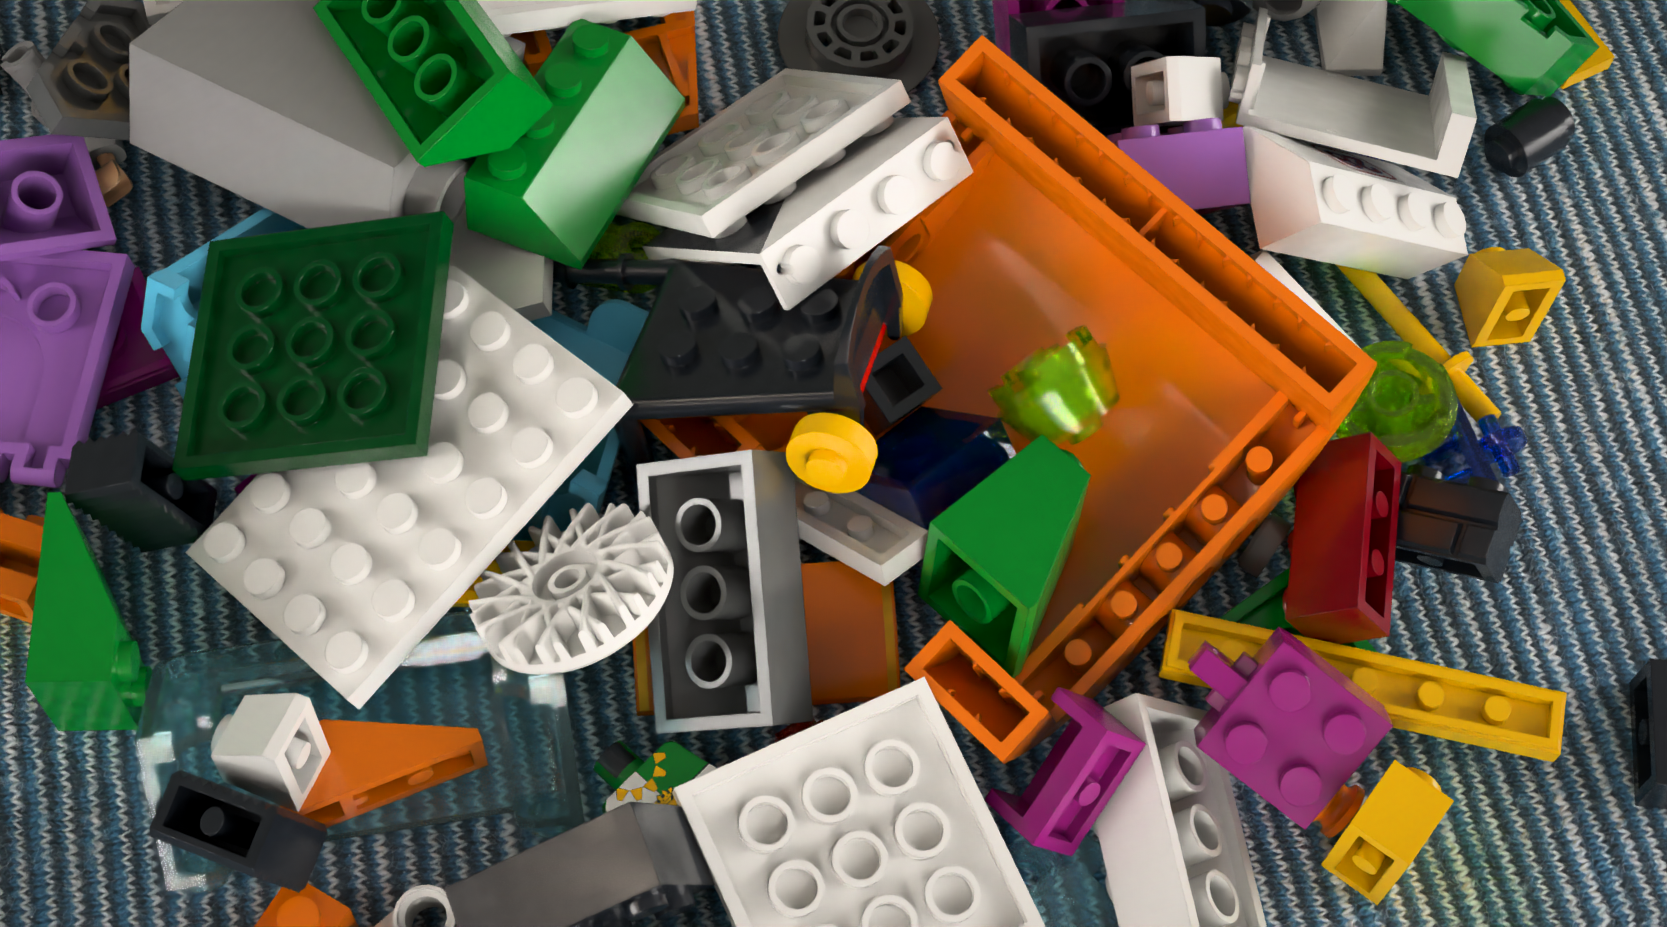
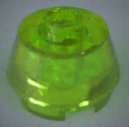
(1059, 390)
(1405, 403)

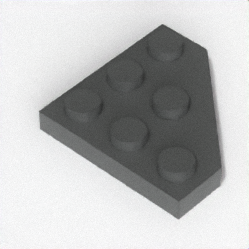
(86, 76)

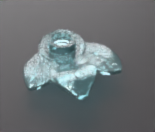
(1065, 884)

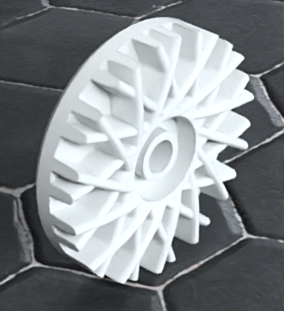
(573, 592)

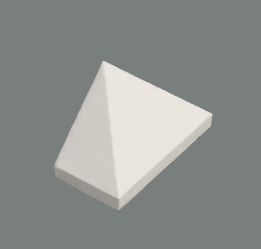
(1351, 36)

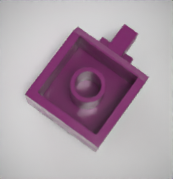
(1286, 723)

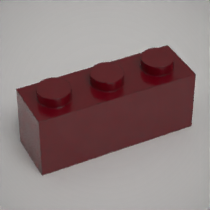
(1344, 542)

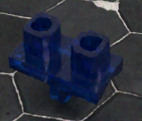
(1477, 455)

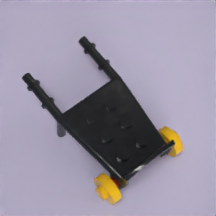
(731, 349)

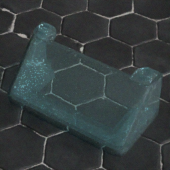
(440, 683)

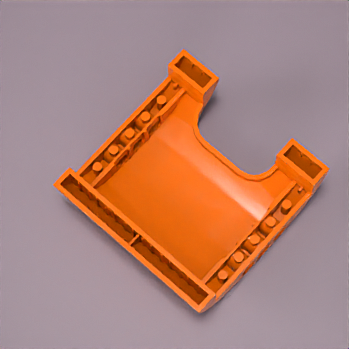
(1213, 361)

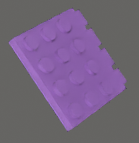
(54, 356)

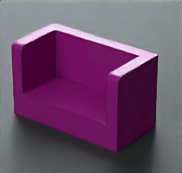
(1073, 779)

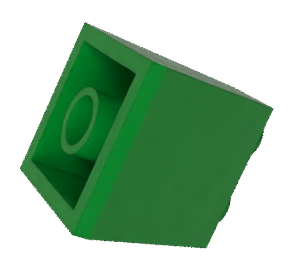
(1003, 550)

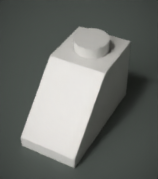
(1178, 90)
(271, 747)

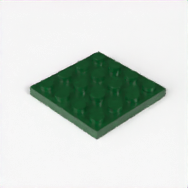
(316, 348)

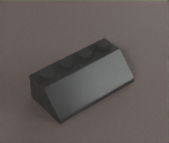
(734, 621)

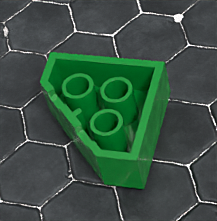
(1521, 41)

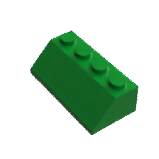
(438, 74)
(583, 155)

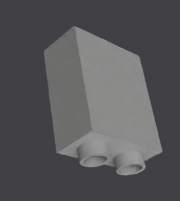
(278, 115)

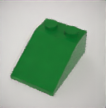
(80, 648)

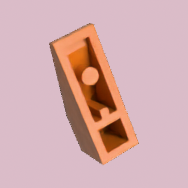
(384, 763)

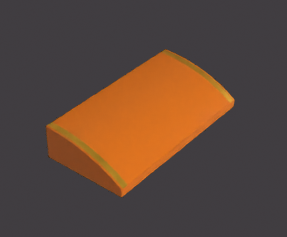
(848, 638)

